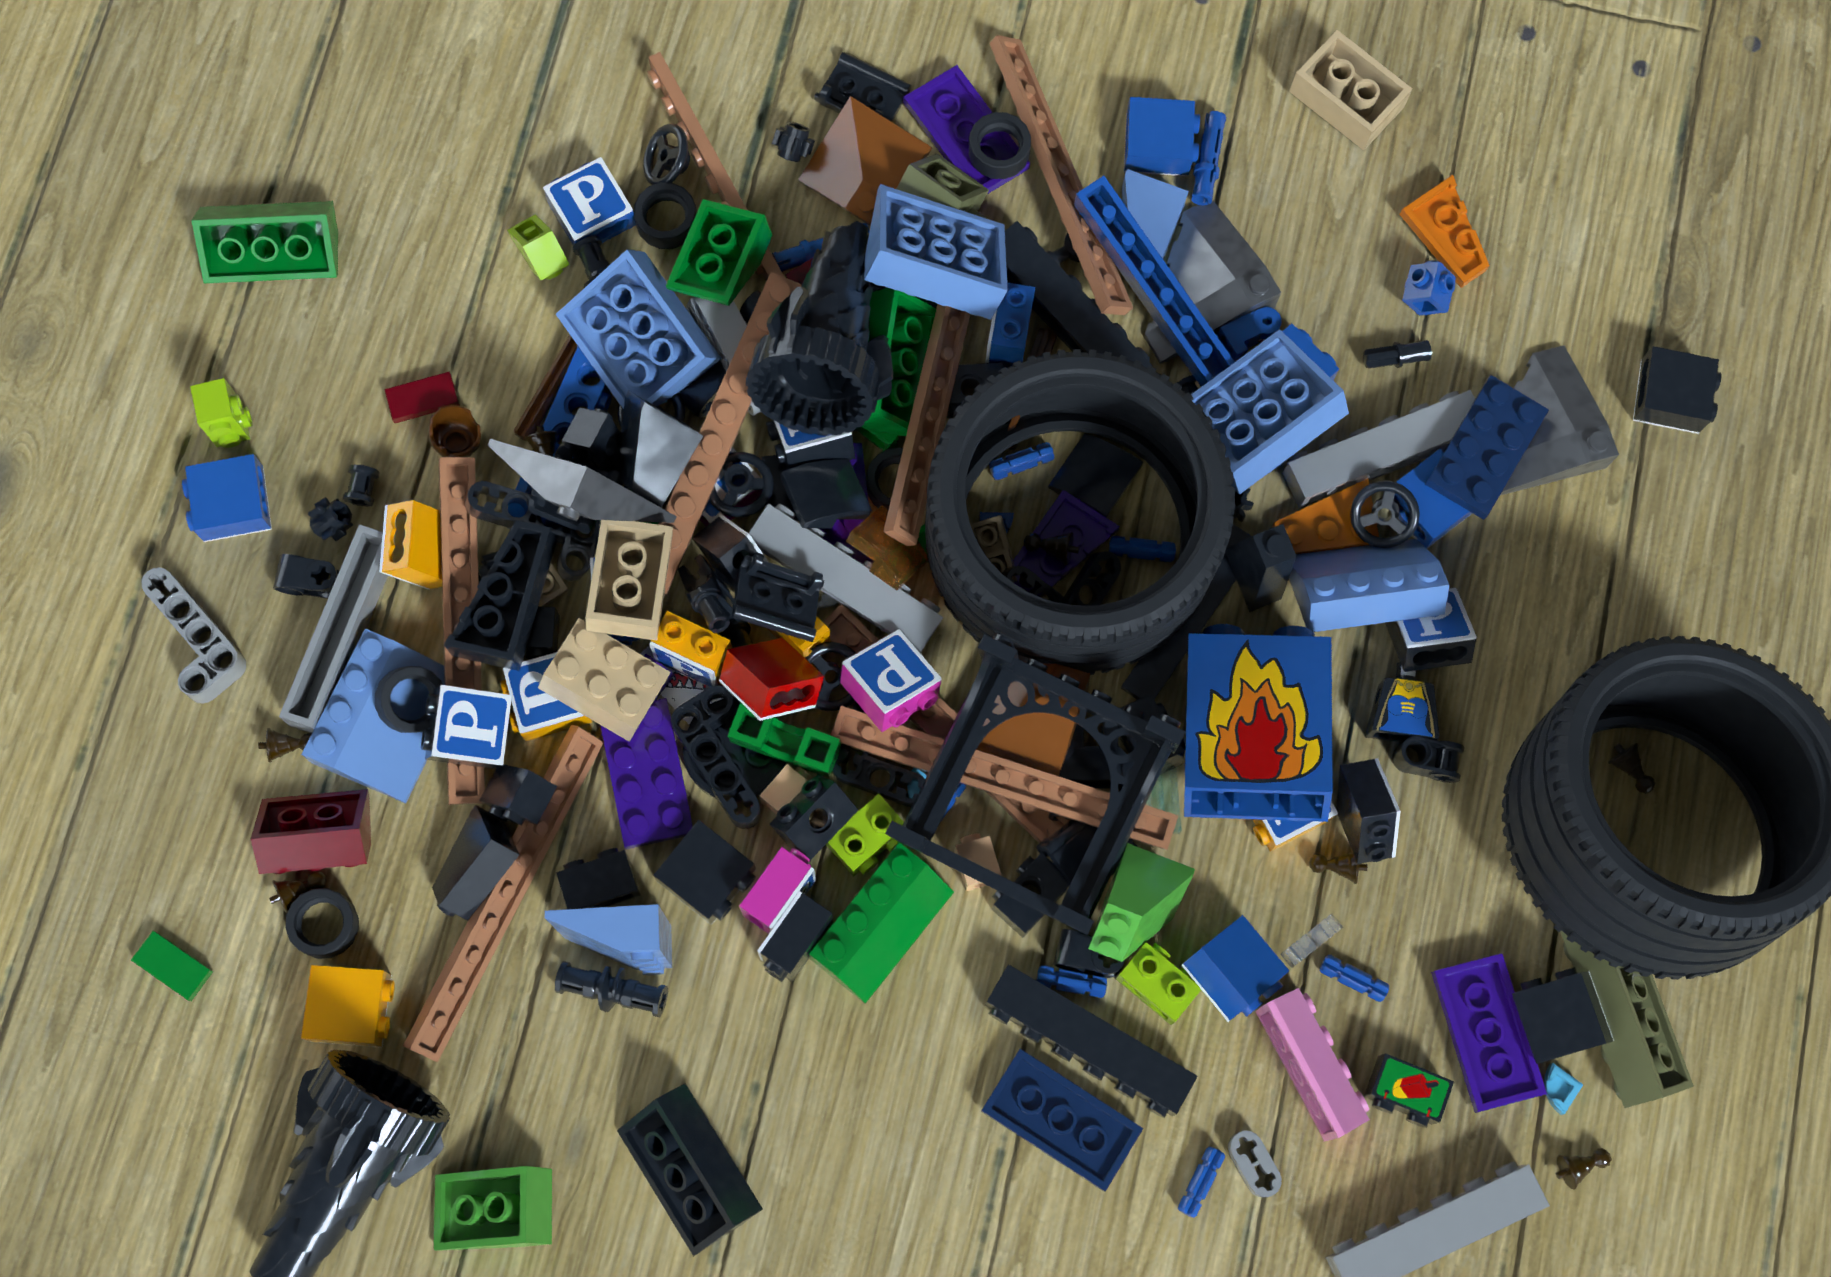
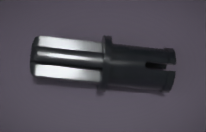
(1397, 354)

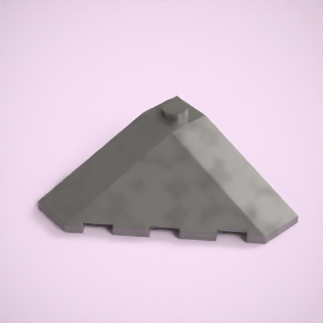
(1216, 273)
(1574, 431)
(578, 488)

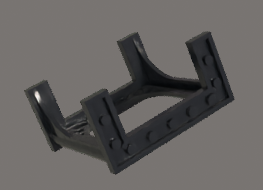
(997, 671)

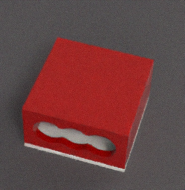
(771, 678)

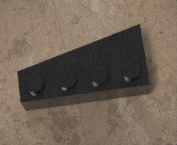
(504, 608)

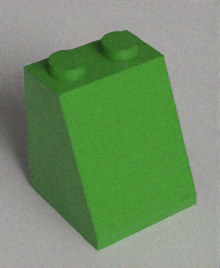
(1139, 901)

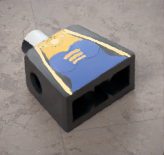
(1403, 709)

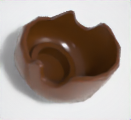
(454, 432)

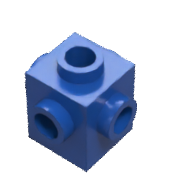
(1429, 288)

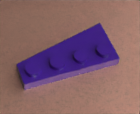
(1065, 516)

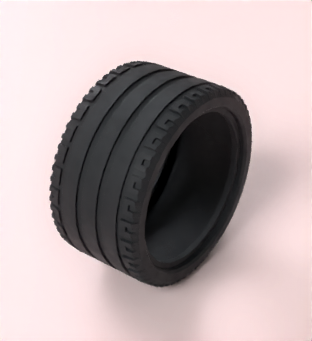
(1100, 398)
(1750, 725)

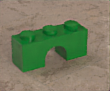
(785, 742)

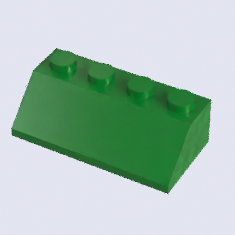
(267, 242)
(908, 327)
(881, 923)

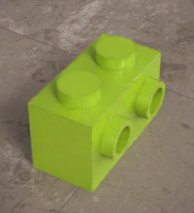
(221, 413)
(864, 836)
(1159, 982)

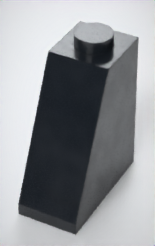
(1262, 566)
(474, 864)

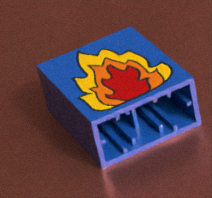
(1259, 725)

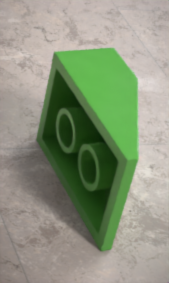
(493, 1208)

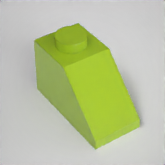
(539, 247)

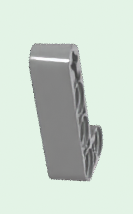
(723, 328)
(190, 628)

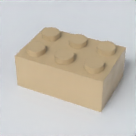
(1350, 89)
(629, 579)
(603, 680)

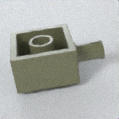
(943, 183)

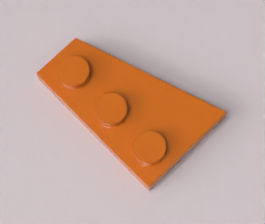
(1445, 230)
(1327, 523)

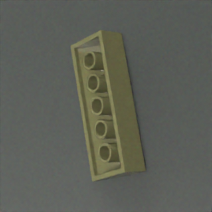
(1644, 1047)

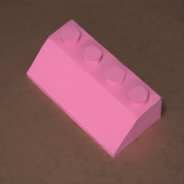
(1313, 1065)

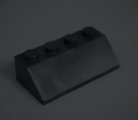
(689, 1169)

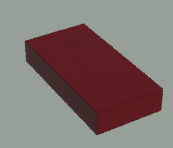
(421, 397)

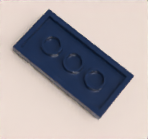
(1487, 447)
(1062, 1120)

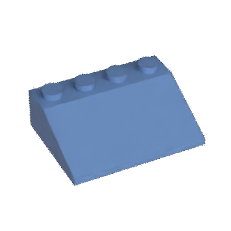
(936, 253)
(637, 331)
(1269, 407)
(1368, 585)
(353, 737)
(628, 934)

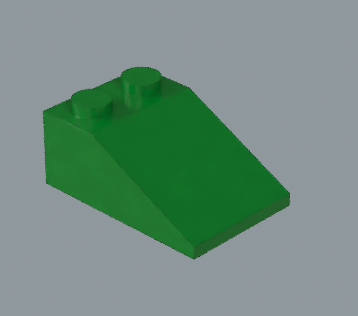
(720, 252)

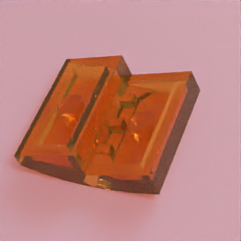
(892, 560)

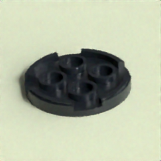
(755, 767)

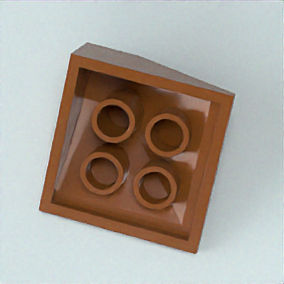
(858, 157)
(1035, 738)

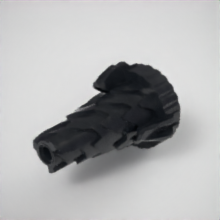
(817, 360)
(361, 1133)

